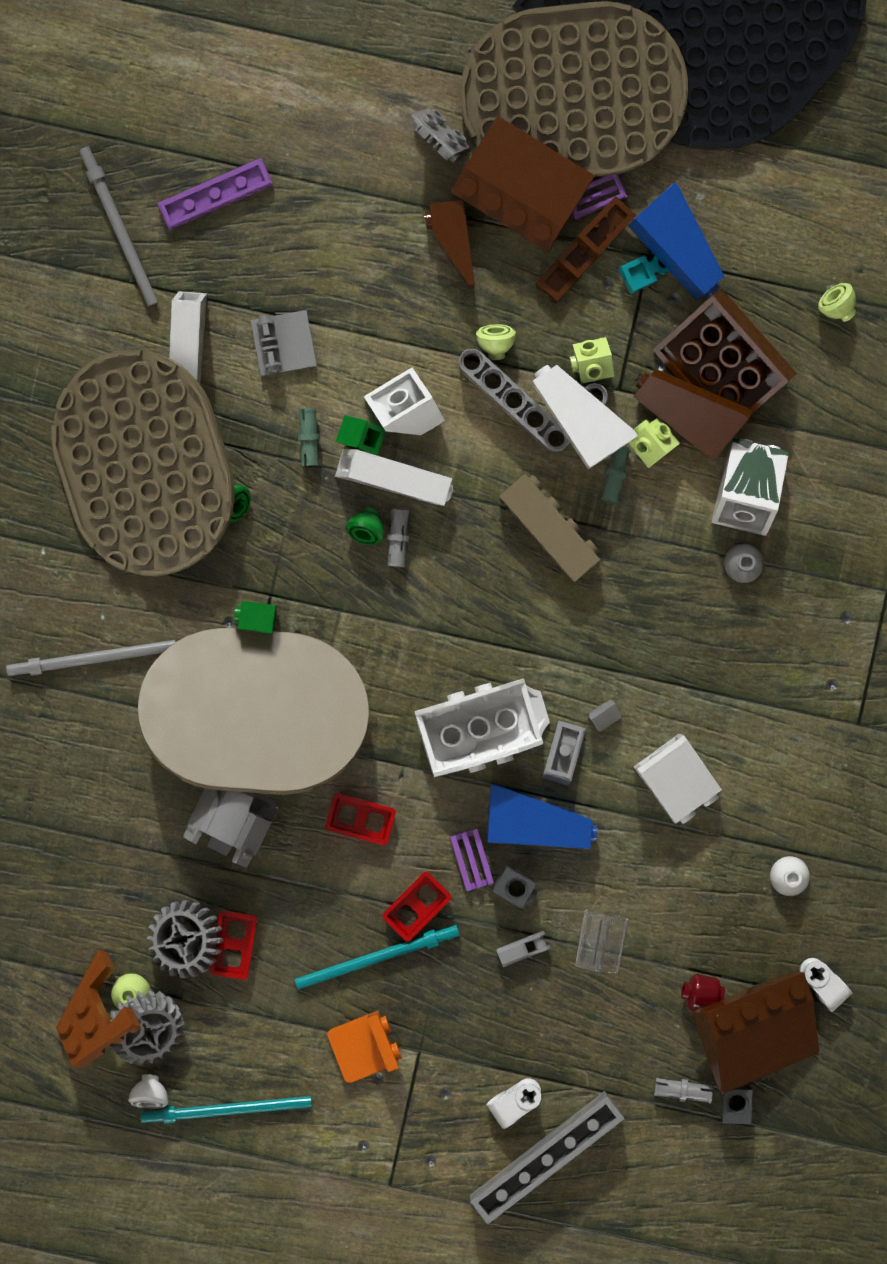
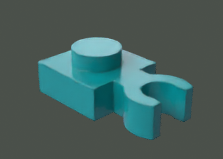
(641, 273)

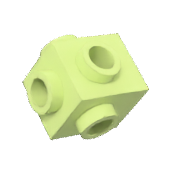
(592, 360)
(653, 441)

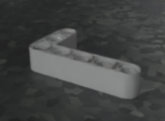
(528, 405)

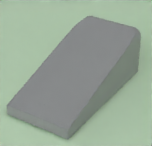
(563, 753)

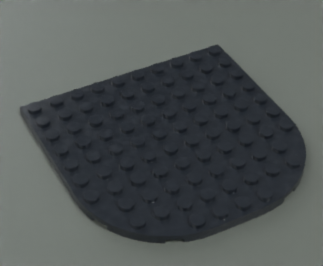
(747, 60)

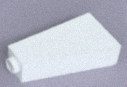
(188, 331)
(582, 417)
(394, 477)

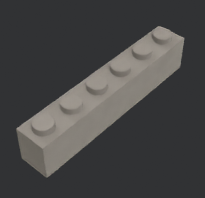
(546, 1157)

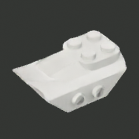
(482, 727)

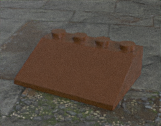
(522, 183)
(725, 354)
(758, 1030)

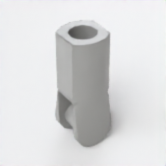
(517, 950)

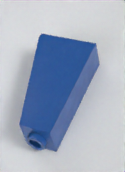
(678, 242)
(530, 821)

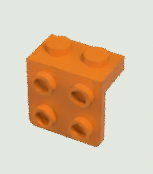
(364, 1047)

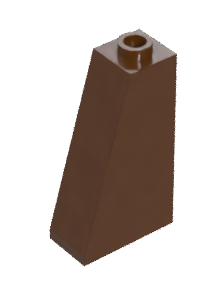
(693, 412)

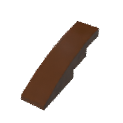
(585, 249)

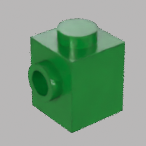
(360, 435)
(256, 616)

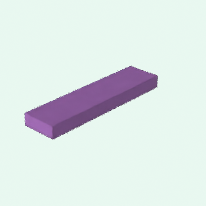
(215, 194)

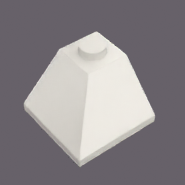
(405, 405)

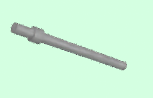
(96, 176)
(36, 666)

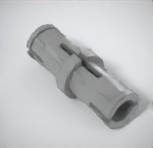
(398, 538)
(683, 1090)

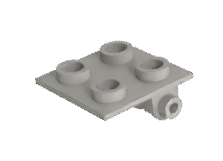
(432, 123)
(283, 342)

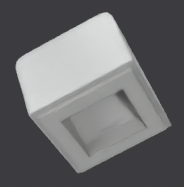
(604, 715)

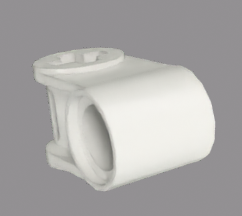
(827, 985)
(511, 1105)

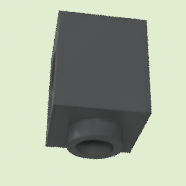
(506, 877)
(738, 1115)

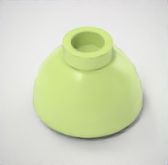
(838, 302)
(496, 340)
(128, 985)

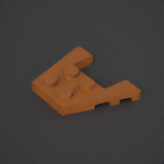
(85, 1023)

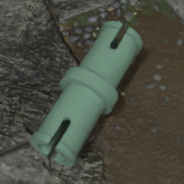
(308, 437)
(615, 475)

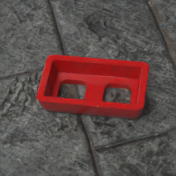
(358, 828)
(424, 912)
(243, 945)

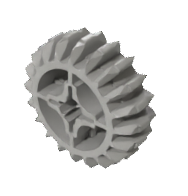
(161, 943)
(163, 1026)

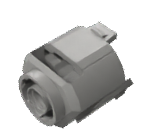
(232, 821)

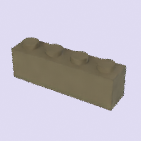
(549, 527)

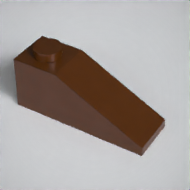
(451, 234)

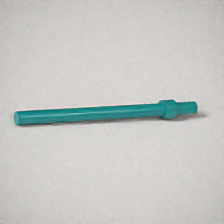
(430, 940)
(171, 1114)

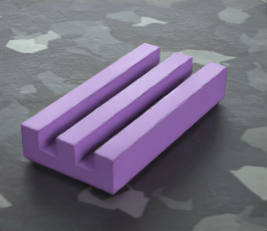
(592, 209)
(479, 883)

